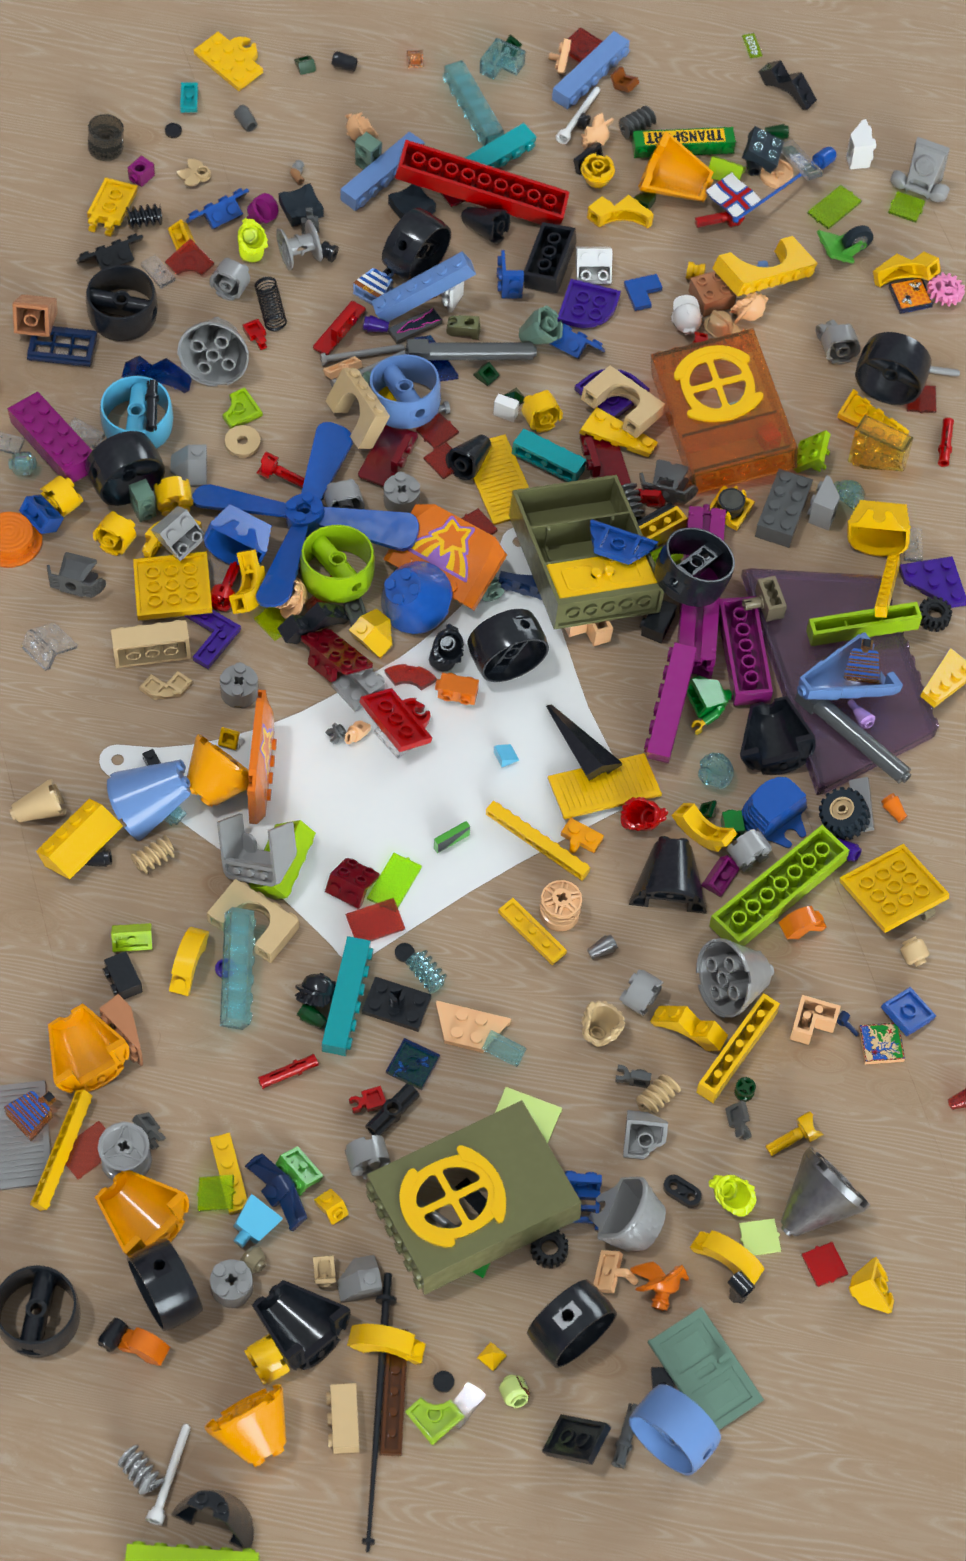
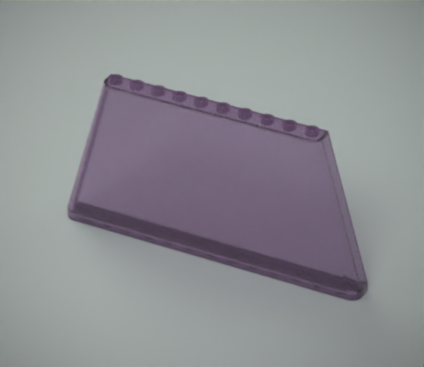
(900, 719)

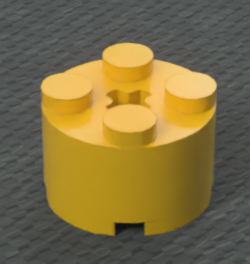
(541, 411)
(173, 493)
(62, 495)
(115, 533)
(267, 1358)

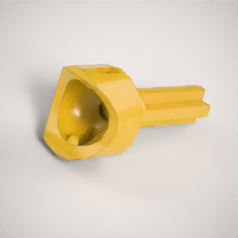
(805, 1129)

